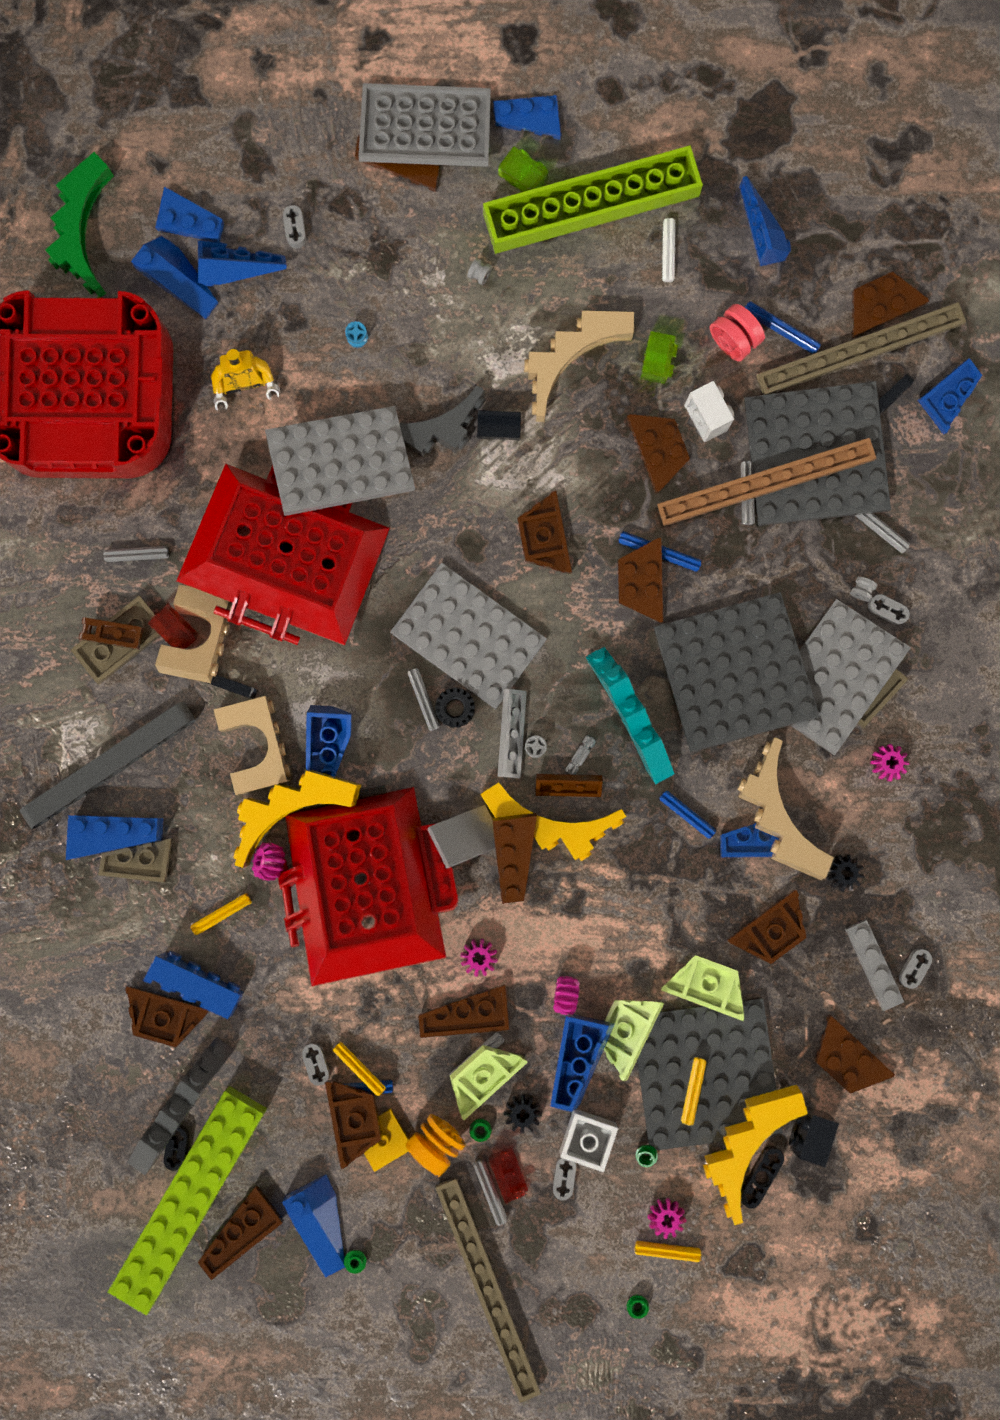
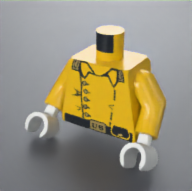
(241, 372)

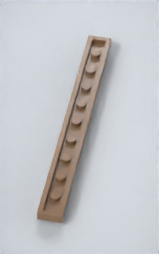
(766, 481)

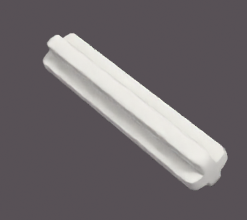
(668, 271)

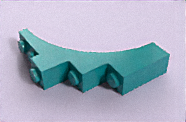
(632, 714)

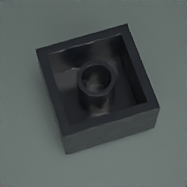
(814, 1136)

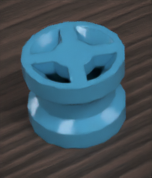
(355, 329)

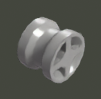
(479, 271)
(863, 589)
(538, 745)

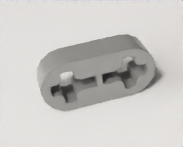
(299, 226)
(890, 604)
(920, 970)
(311, 1065)
(558, 1177)

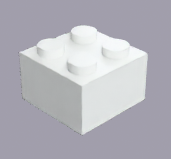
(709, 411)
(588, 1140)

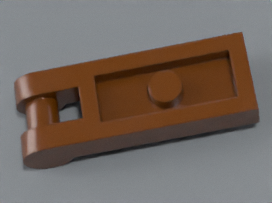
(111, 633)

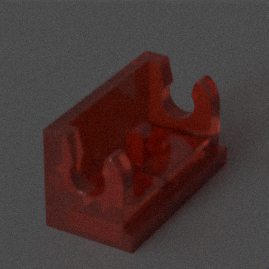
(173, 627)
(508, 1175)

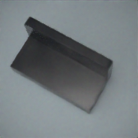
(498, 425)

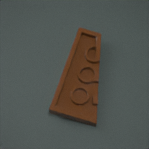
(418, 173)
(513, 852)
(472, 1014)
(243, 1231)

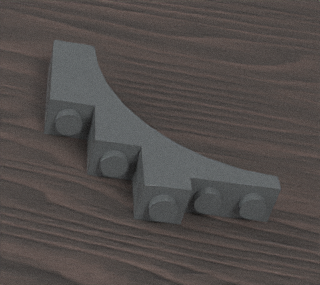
(444, 429)
(179, 1105)

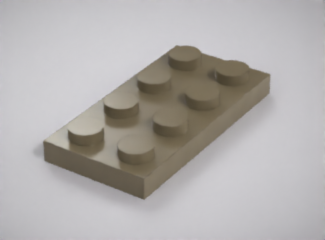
(104, 659)

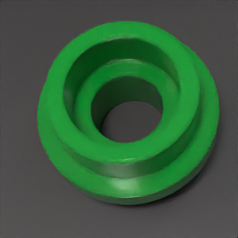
(480, 1137)
(646, 1161)
(355, 1254)
(637, 1313)

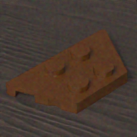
(883, 302)
(659, 446)
(544, 535)
(642, 580)
(773, 931)
(162, 1017)
(848, 1059)
(353, 1120)

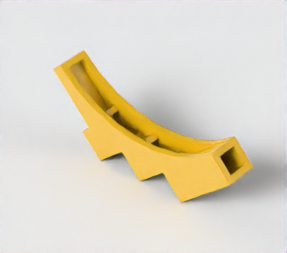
(262, 816)
(547, 832)
(763, 1116)

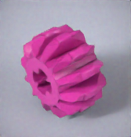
(891, 754)
(268, 861)
(482, 951)
(566, 995)
(658, 1221)

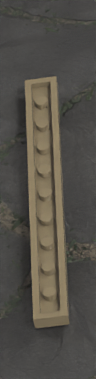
(861, 349)
(488, 1290)

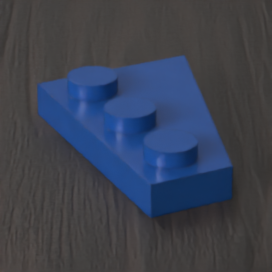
(529, 114)
(187, 219)
(949, 395)
(746, 843)

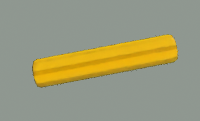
(221, 914)
(359, 1068)
(693, 1091)
(667, 1251)

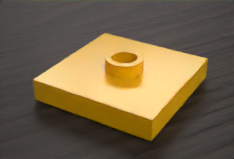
(392, 1143)

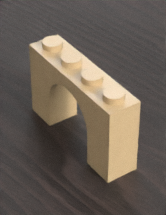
(200, 662)
(272, 769)

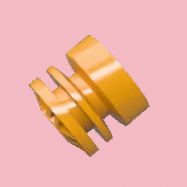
(432, 1149)

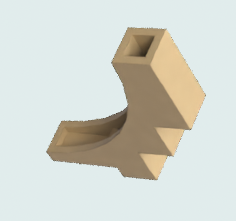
(593, 330)
(773, 819)

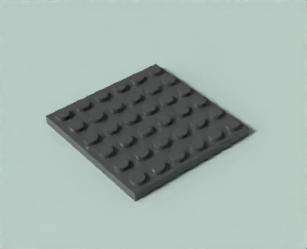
(808, 423)
(736, 672)
(735, 1070)

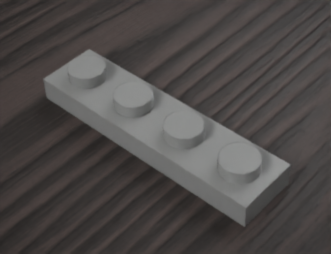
(512, 733)
(874, 965)

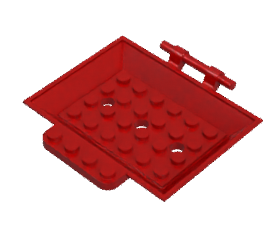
(275, 583)
(402, 890)

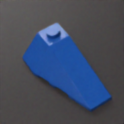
(225, 265)
(326, 738)

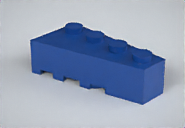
(106, 833)
(194, 984)
(578, 1057)

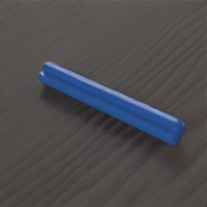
(783, 328)
(667, 554)

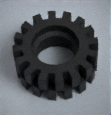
(441, 707)

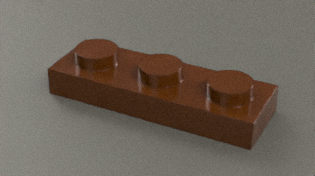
(568, 785)

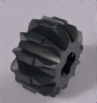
(848, 865)
(516, 1108)

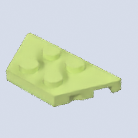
(708, 986)
(631, 1029)
(482, 1076)

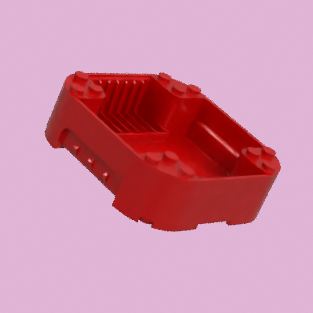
(84, 386)

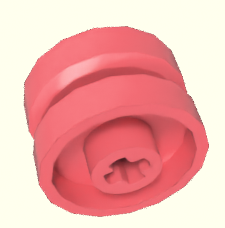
(737, 332)

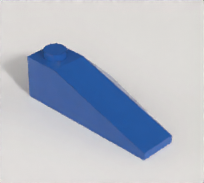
(766, 232)
(171, 270)
(317, 1221)

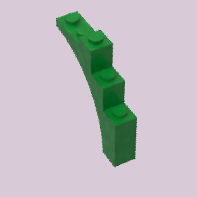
(79, 193)

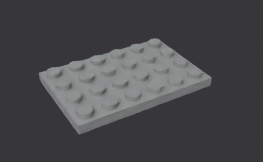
(424, 125)
(339, 460)
(468, 635)
(846, 669)

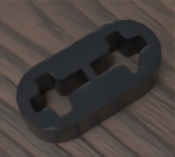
(181, 1149)

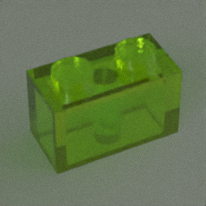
(522, 170)
(658, 357)

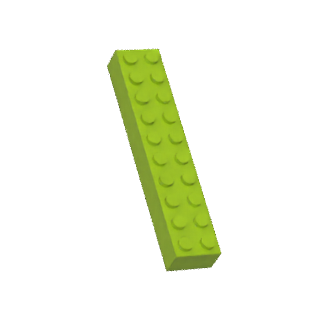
(592, 199)
(187, 1200)

